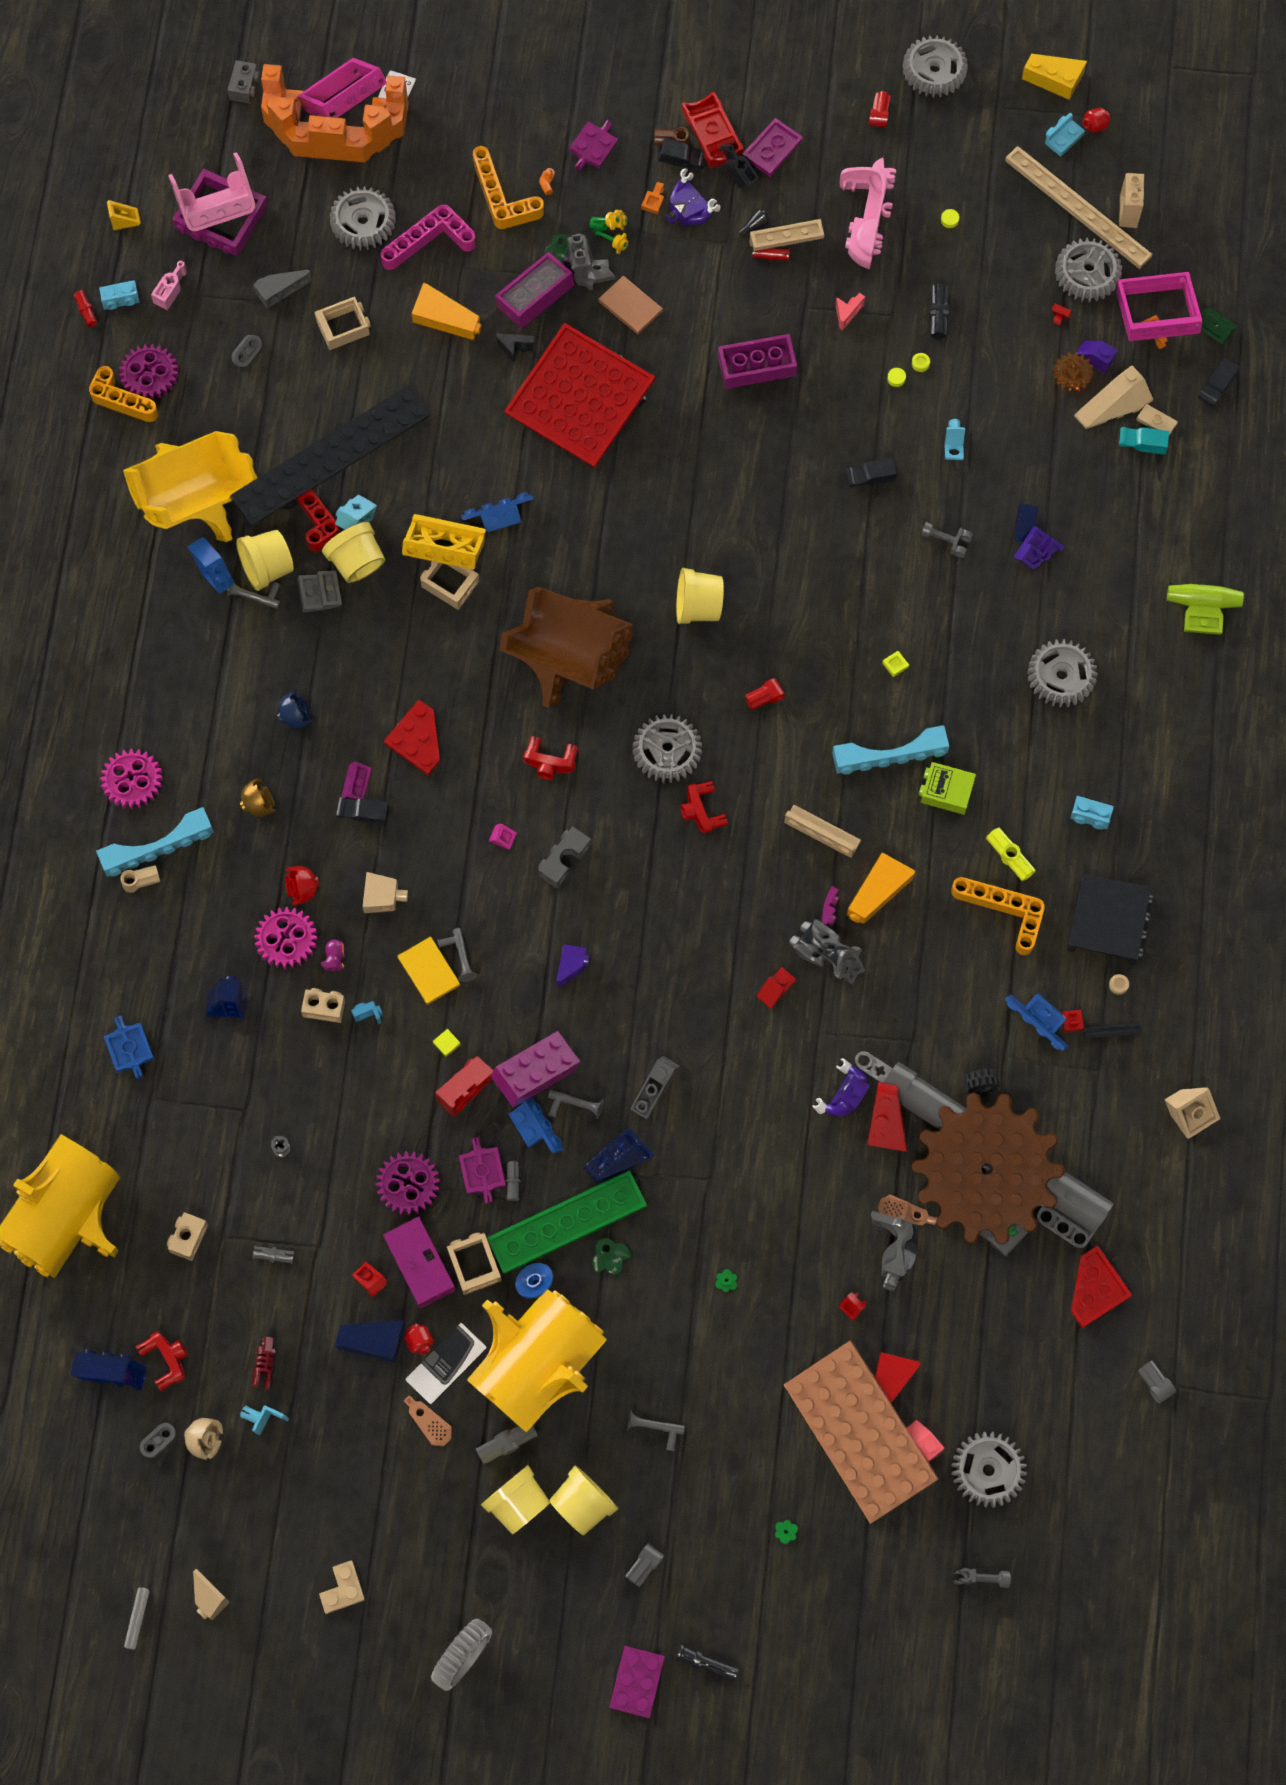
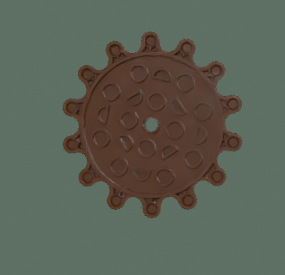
(1017, 1160)

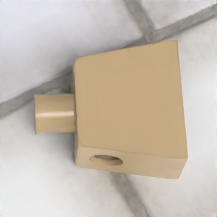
(381, 894)

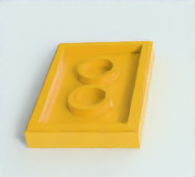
(428, 970)

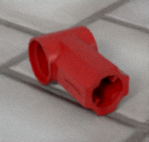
(880, 113)
(769, 692)

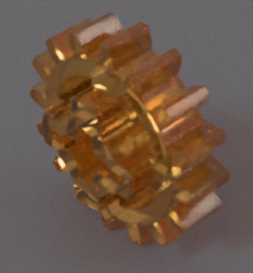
(1065, 367)

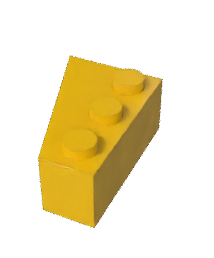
(1054, 73)

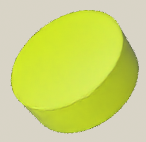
(949, 218)
(920, 362)
(896, 377)

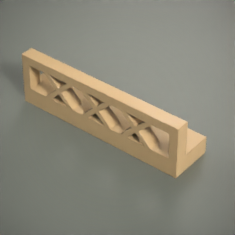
(786, 235)
(822, 831)

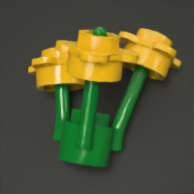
(612, 220)

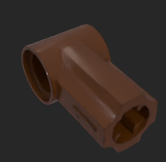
(676, 134)

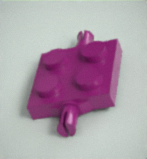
(593, 145)
(482, 1170)

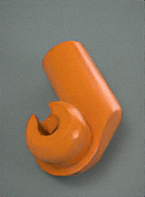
(545, 181)

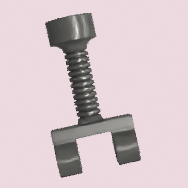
(964, 535)
(970, 1577)

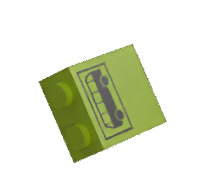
(947, 788)

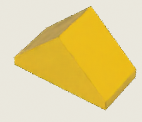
(123, 215)

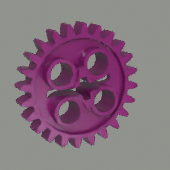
(149, 371)
(399, 1198)

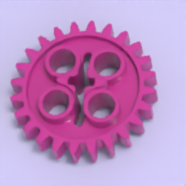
(127, 763)
(271, 930)

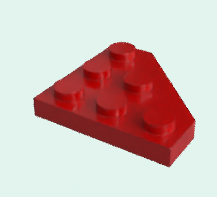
(416, 738)
(1096, 1288)

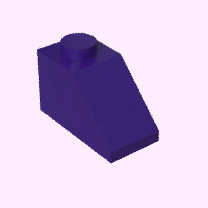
(1099, 353)
(571, 963)

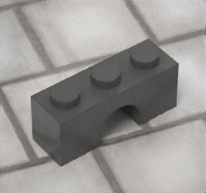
(572, 843)

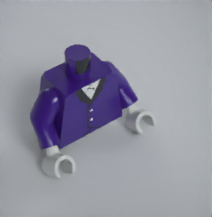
(688, 204)
(849, 1093)

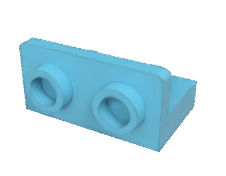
(1063, 135)
(119, 295)
(1091, 812)

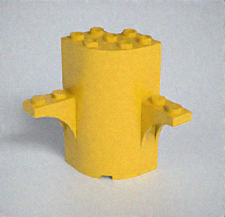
(191, 482)
(59, 1208)
(536, 1357)

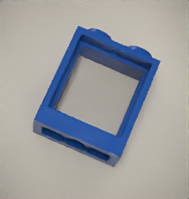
(211, 565)

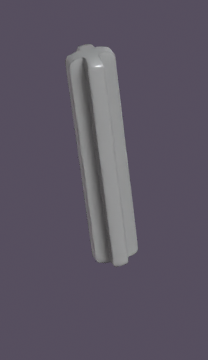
(136, 1618)

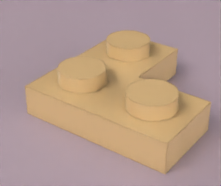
(347, 1593)

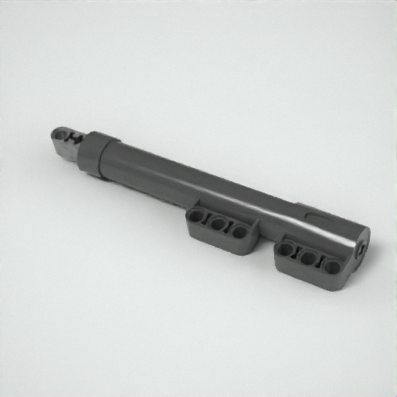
(1077, 1203)

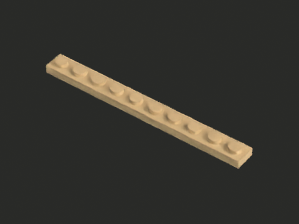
(1078, 207)

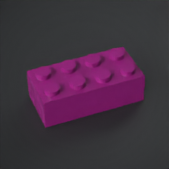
(757, 361)
(535, 1069)

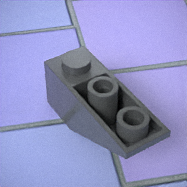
(654, 1086)

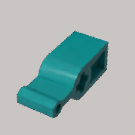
(1145, 439)

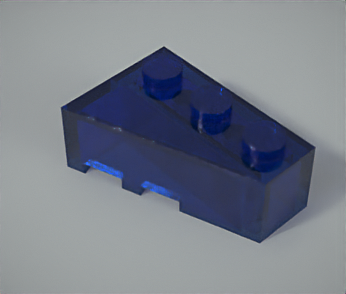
(226, 999)
(618, 1156)
(372, 1340)
(108, 1369)

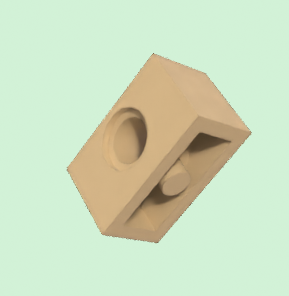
(187, 1248)

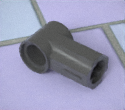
(1160, 1387)
(647, 1561)

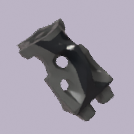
(581, 263)
(831, 949)
(901, 1254)

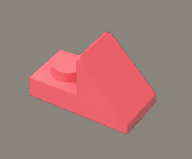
(846, 312)

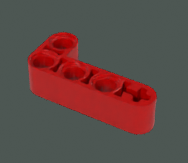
(321, 525)

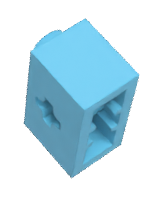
(355, 512)

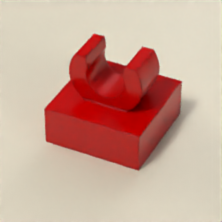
(1060, 313)
(1074, 1021)
(852, 1305)

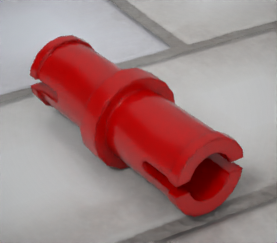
(772, 253)
(85, 308)

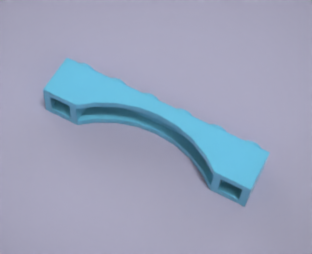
(853, 757)
(192, 827)

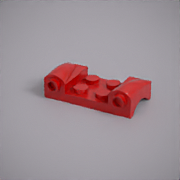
(711, 128)

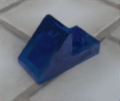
(1025, 521)

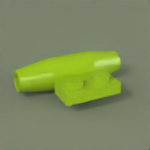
(1204, 605)

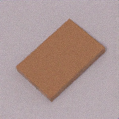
(630, 305)

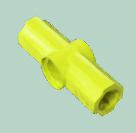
(1019, 863)

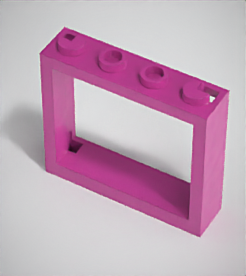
(313, 97)
(1159, 328)

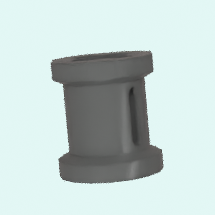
(282, 1141)

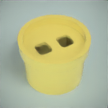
(355, 552)
(264, 558)
(698, 597)
(517, 1501)
(582, 1501)

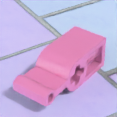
(169, 287)

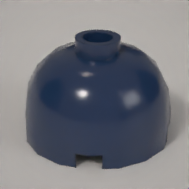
(294, 711)

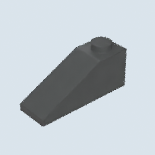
(279, 286)

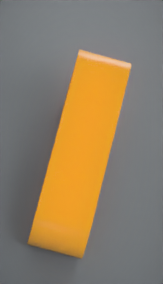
(143, 409)

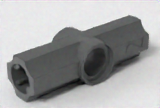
(505, 1443)

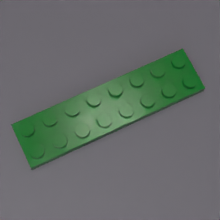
(566, 1222)

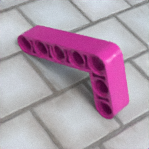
(427, 234)

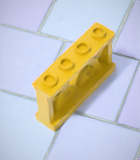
(434, 529)

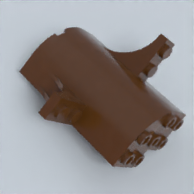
(568, 641)

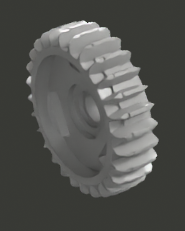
(941, 56)
(371, 208)
(1095, 281)
(1067, 661)
(667, 761)
(984, 1454)
(461, 1654)

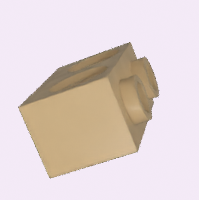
(321, 1010)

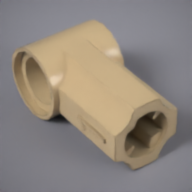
(142, 878)

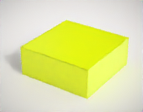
(895, 664)
(446, 1043)

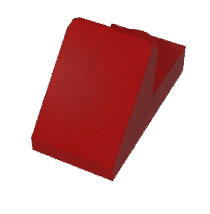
(776, 987)
(370, 1279)

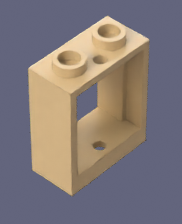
(1131, 200)
(339, 309)
(462, 593)
(479, 1282)

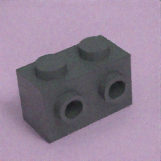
(243, 82)

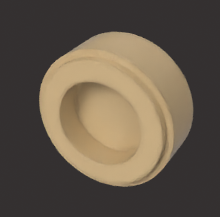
(1119, 984)

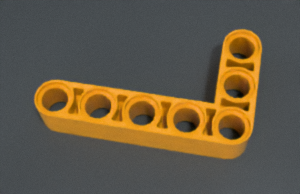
(496, 195)
(1005, 906)

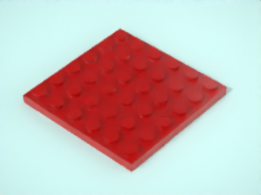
(579, 395)

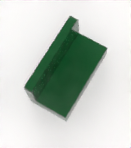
(1216, 325)

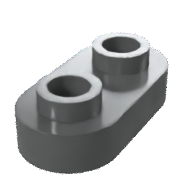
(247, 353)
(156, 1438)

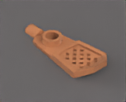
(907, 1212)
(427, 1420)

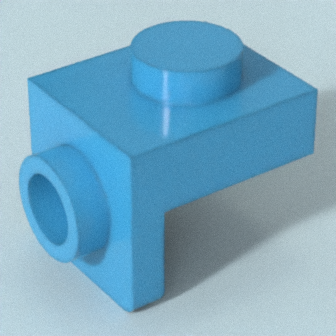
(365, 1010)

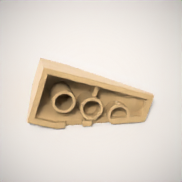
(1121, 396)

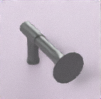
(270, 600)
(467, 974)
(560, 1097)
(673, 1429)

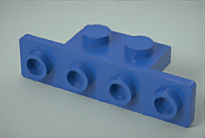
(499, 515)
(1042, 1016)
(533, 1125)

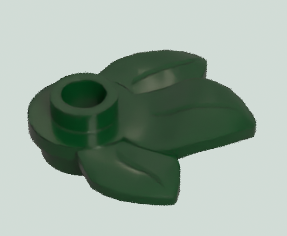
(557, 250)
(612, 1258)

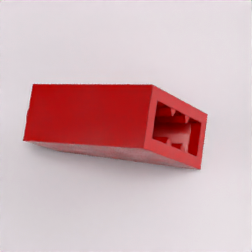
(894, 1374)

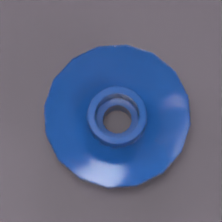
(534, 1274)

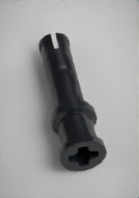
(697, 1659)

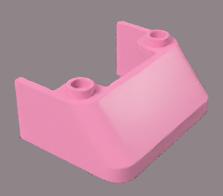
(219, 206)

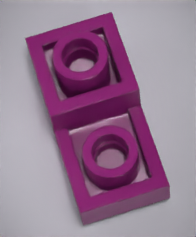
(828, 912)

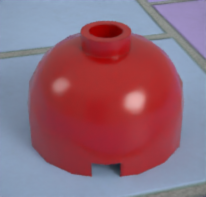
(301, 884)

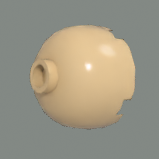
(202, 1437)

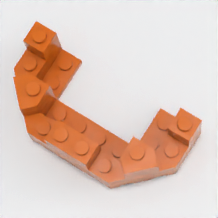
(328, 135)

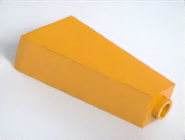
(444, 314)
(880, 886)

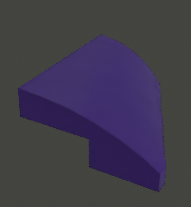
(1037, 548)

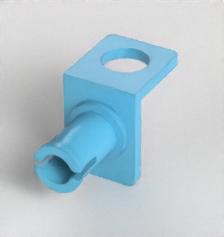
(954, 440)
(260, 1418)

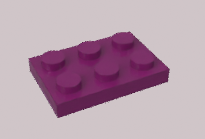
(772, 147)
(636, 1682)

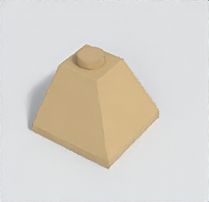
(1192, 1110)
(207, 1597)

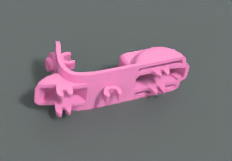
(865, 230)

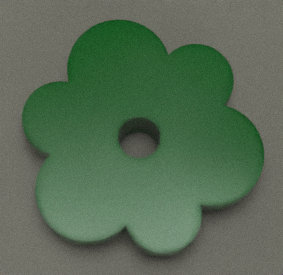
(725, 1286)
(781, 1527)

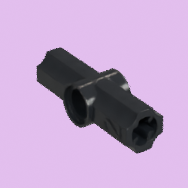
(939, 311)

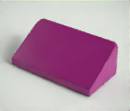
(356, 781)

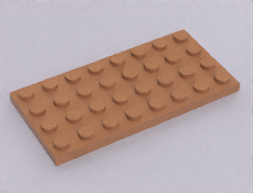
(861, 1432)

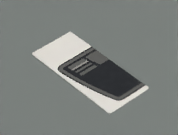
(445, 1363)

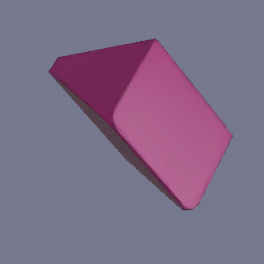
(502, 836)

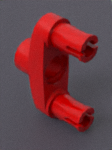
(547, 764)
(695, 809)
(172, 1355)

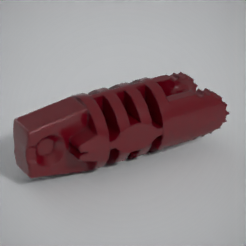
(264, 1363)

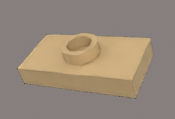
(1155, 419)

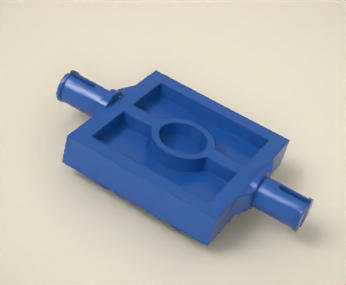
(128, 1047)

